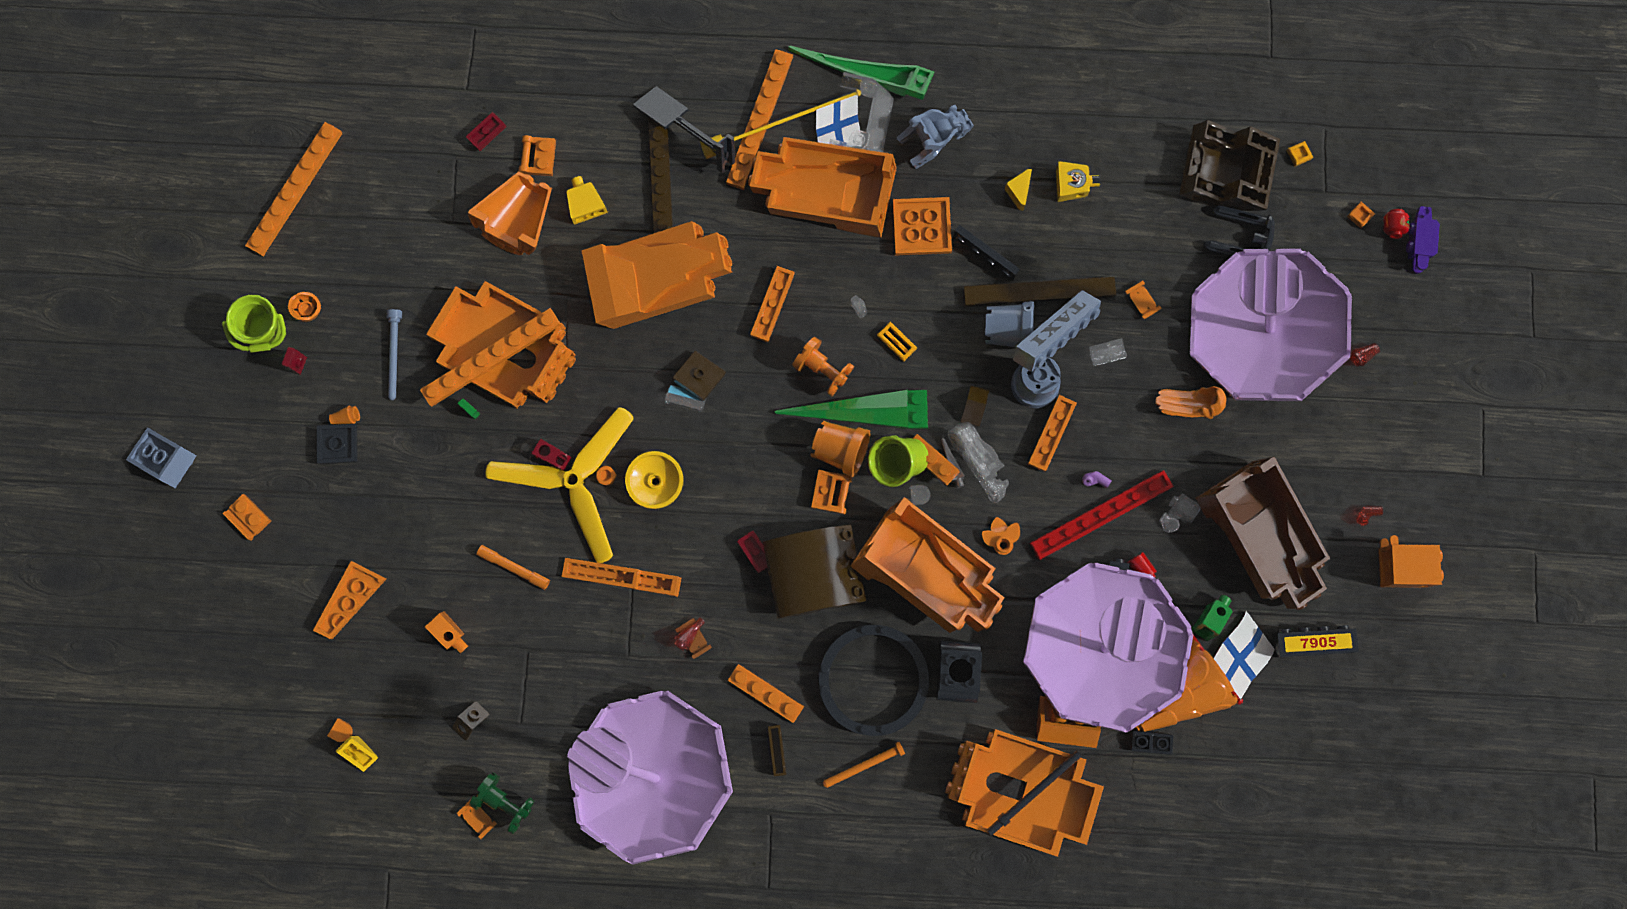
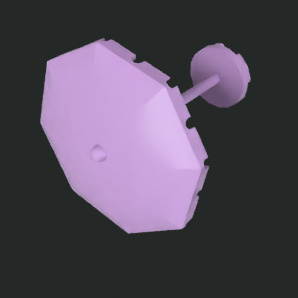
(1271, 325)
(1129, 649)
(649, 777)

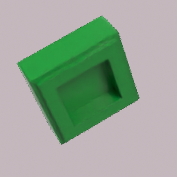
(468, 408)

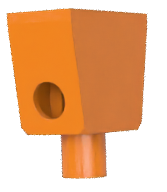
(440, 626)

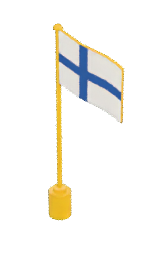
(833, 121)

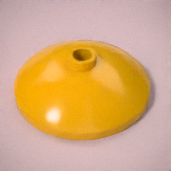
(647, 468)

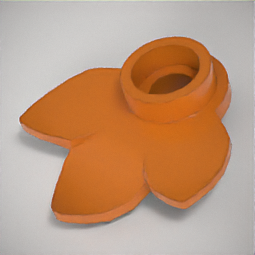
(1001, 533)

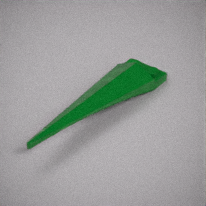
(900, 79)
(893, 409)

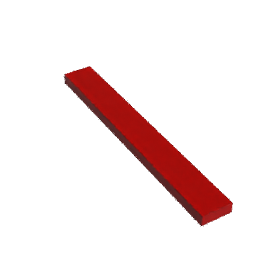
(1101, 515)

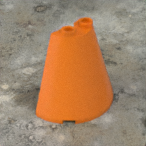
(513, 214)

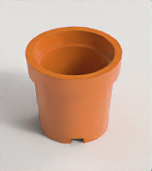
(841, 446)

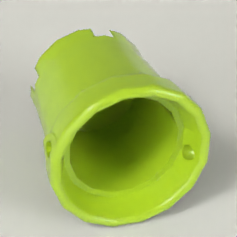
(896, 460)

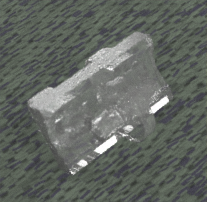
(1107, 352)

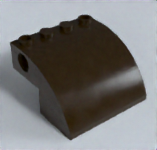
(1229, 167)
(813, 571)

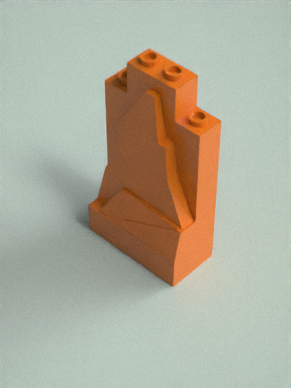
(826, 184)
(654, 273)
(930, 569)

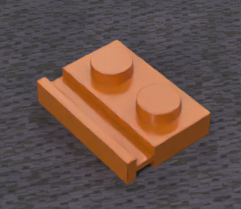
(247, 517)

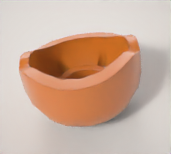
(306, 309)

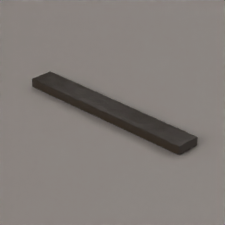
(1038, 291)

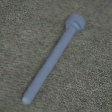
(394, 317)

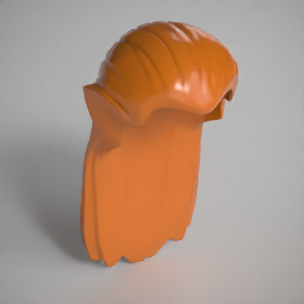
(1199, 403)

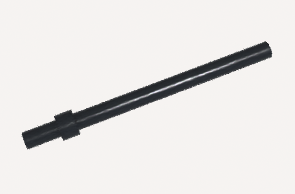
(1004, 819)

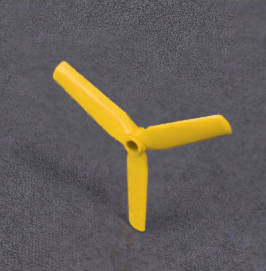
(585, 464)

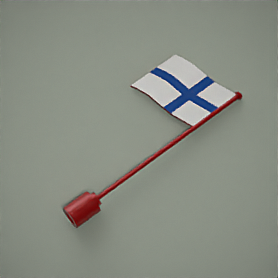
(1240, 654)

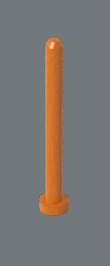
(864, 765)

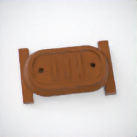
(698, 641)

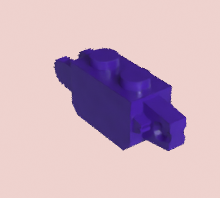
(1422, 239)

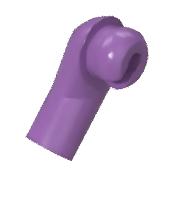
(1094, 478)

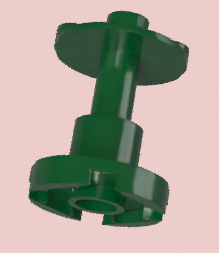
(495, 799)

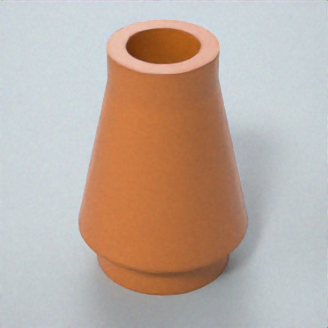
(345, 416)

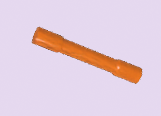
(493, 557)

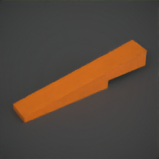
(621, 577)

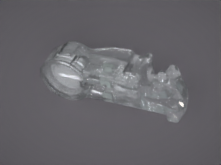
(980, 459)

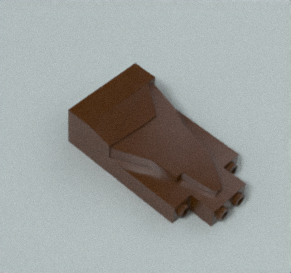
(1269, 532)

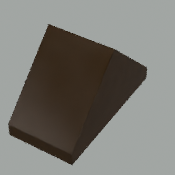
(975, 406)

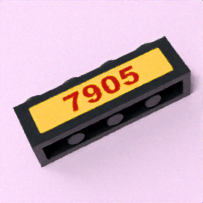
(1315, 642)

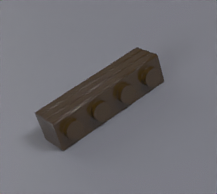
(777, 751)

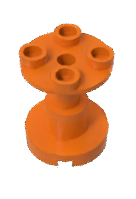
(817, 362)

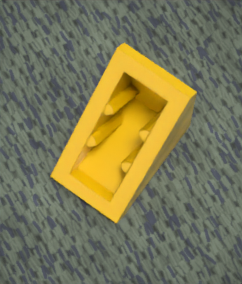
(1018, 188)
(357, 752)

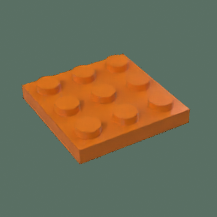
(922, 226)

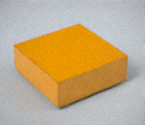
(1299, 153)

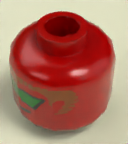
(1396, 223)

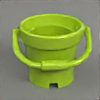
(254, 322)

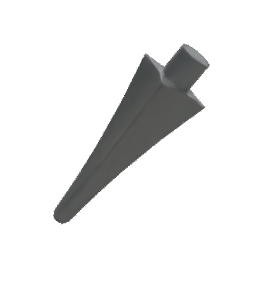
(959, 478)

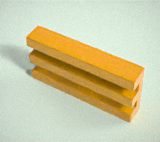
(908, 353)

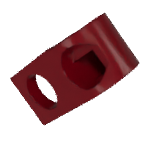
(551, 454)

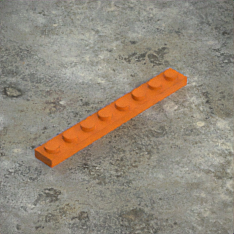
(760, 117)
(294, 189)
(490, 357)

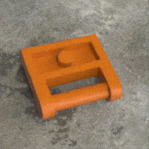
(543, 156)
(825, 490)

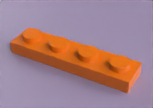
(772, 304)
(1052, 433)
(766, 693)

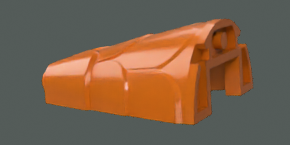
(1204, 692)

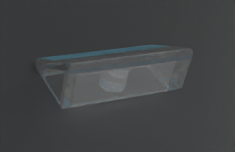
(682, 398)

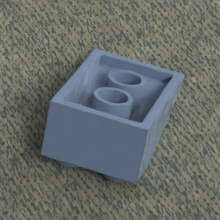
(161, 457)

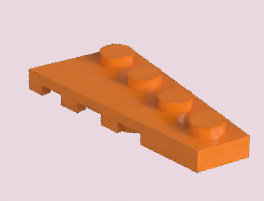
(349, 596)

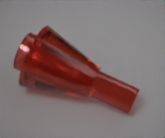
(685, 639)

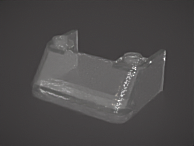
(879, 116)

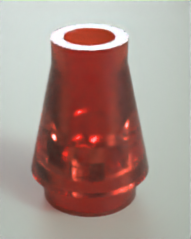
(1364, 354)

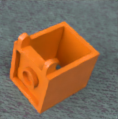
(1409, 564)

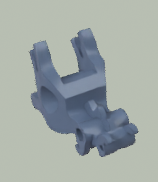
(935, 131)

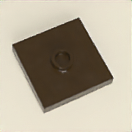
(699, 376)

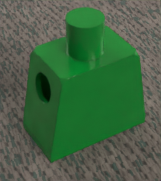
(1213, 618)

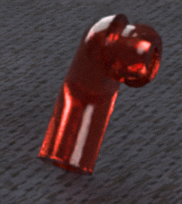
(1366, 513)

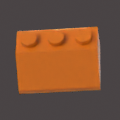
(1057, 730)

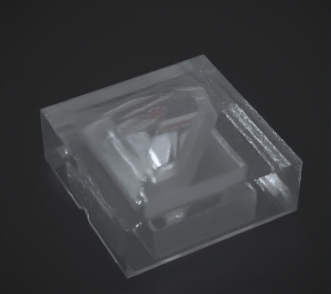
(859, 306)

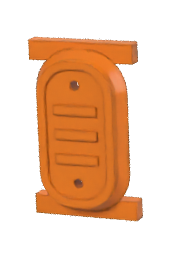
(1143, 300)
(477, 819)

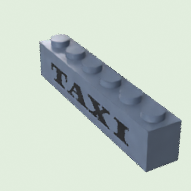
(1057, 331)

